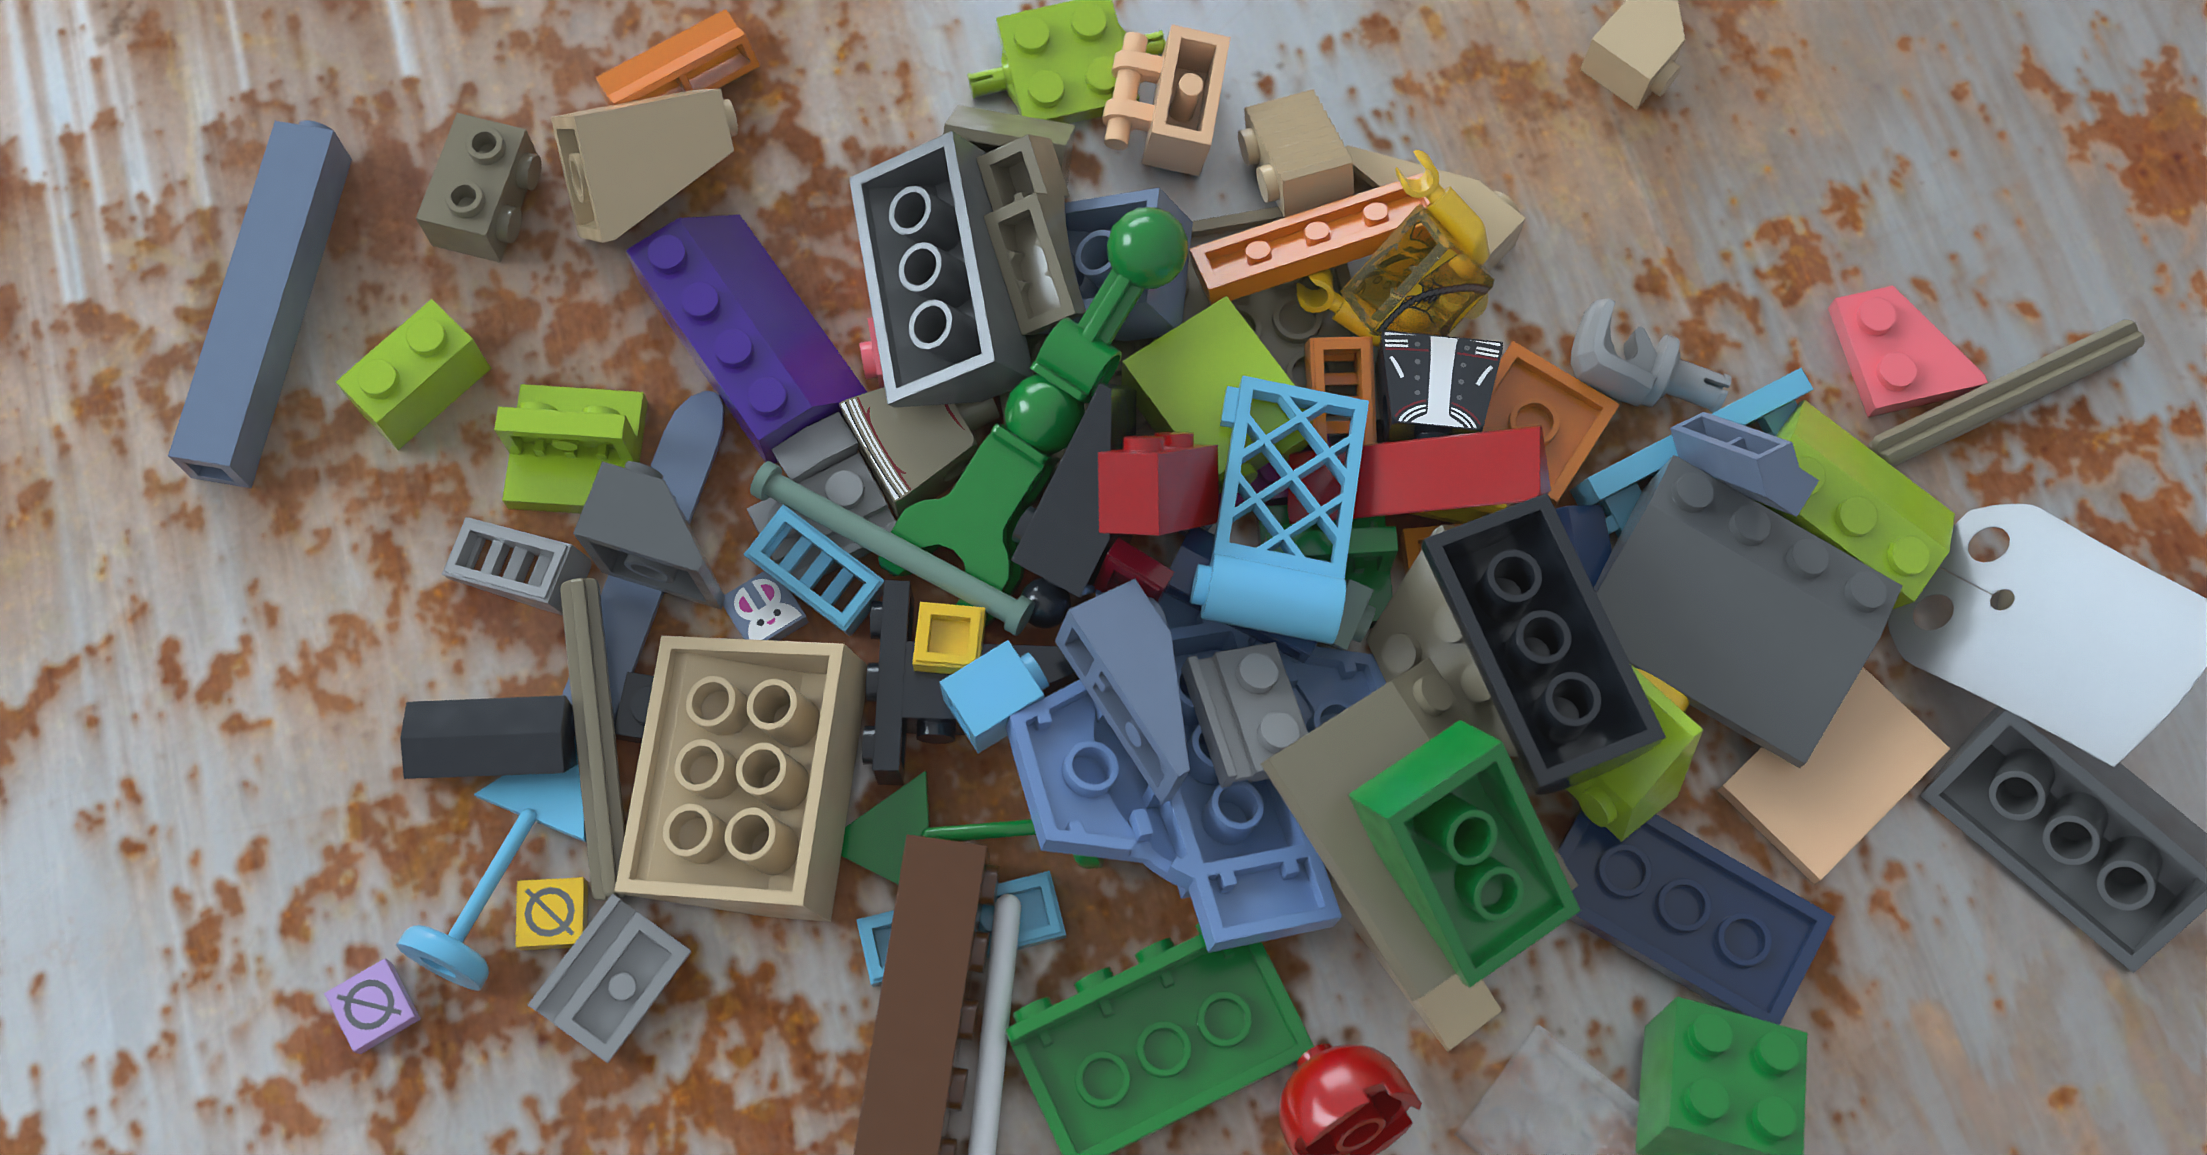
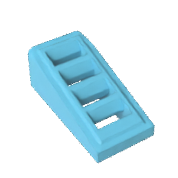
(774, 535)

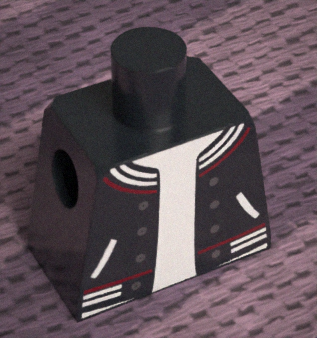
(1434, 384)

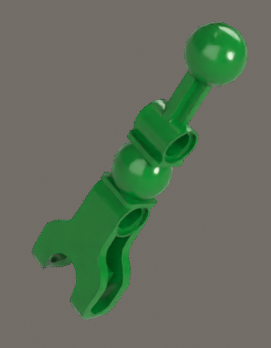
(1043, 412)

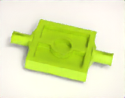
(1059, 60)

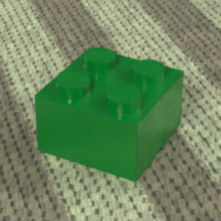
(1720, 1084)

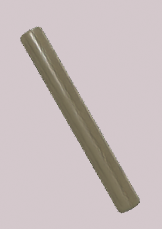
(2008, 393)
(594, 732)

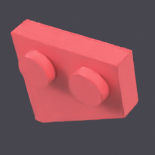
(1899, 353)

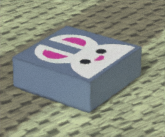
(764, 609)

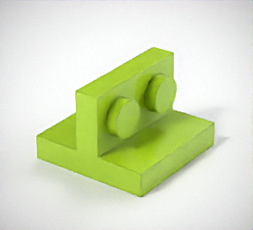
(562, 438)

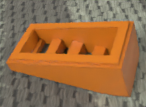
(1342, 349)

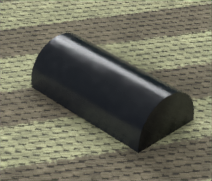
(1543, 645)

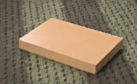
(1849, 783)

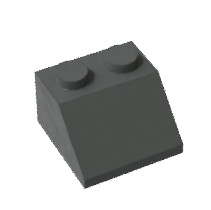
(642, 535)

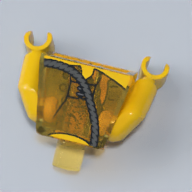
(1422, 274)

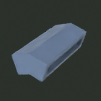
(1745, 460)

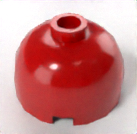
(1345, 1102)

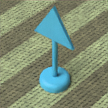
(538, 798)

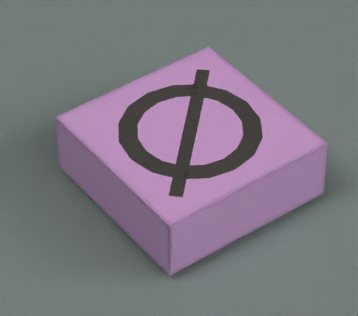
(372, 1006)

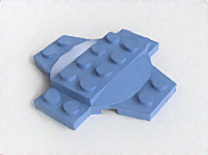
(1222, 847)

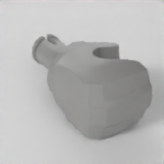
(1646, 371)

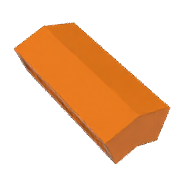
(694, 59)

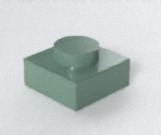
(1356, 615)

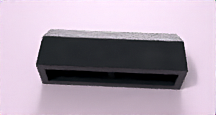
(488, 737)

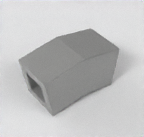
(816, 448)

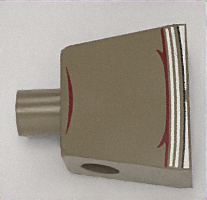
(915, 448)

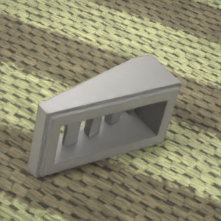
(555, 564)

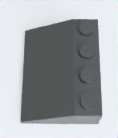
(1741, 609)

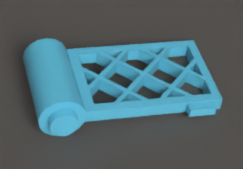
(1268, 587)

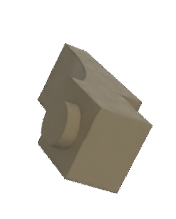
(1031, 232)

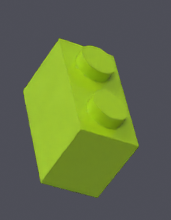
(414, 374)

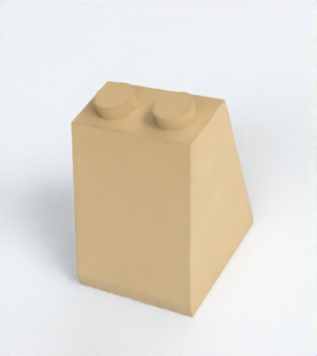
(639, 155)

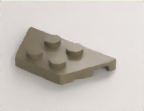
(1422, 626)

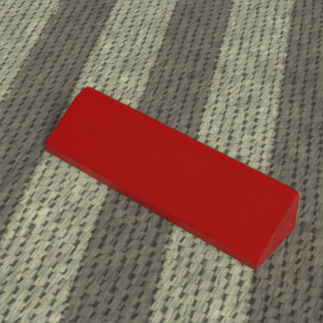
(1436, 474)

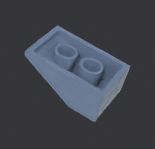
(1088, 232)

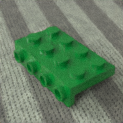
(1155, 1042)

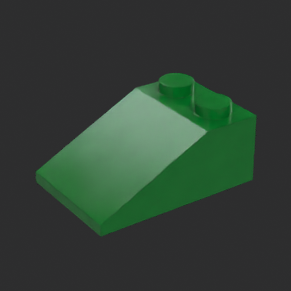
(1466, 849)

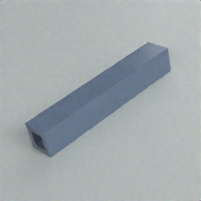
(261, 305)

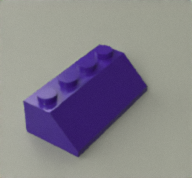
(744, 327)

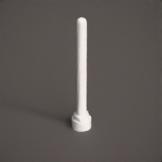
(994, 1023)

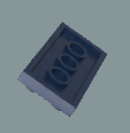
(1694, 914)

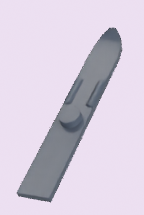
(685, 462)

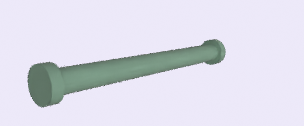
(771, 483)

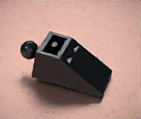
(1063, 532)

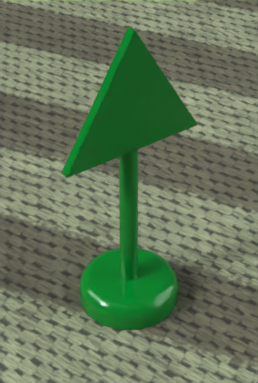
(880, 834)

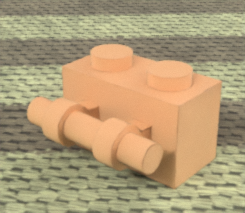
(1184, 98)

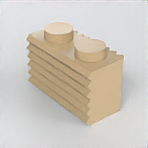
(1296, 153)

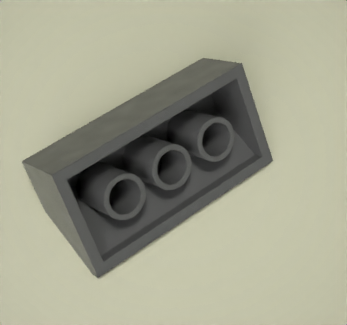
(935, 278)
(2077, 834)

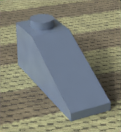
(1129, 669)

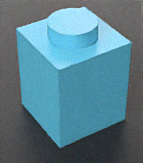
(991, 691)

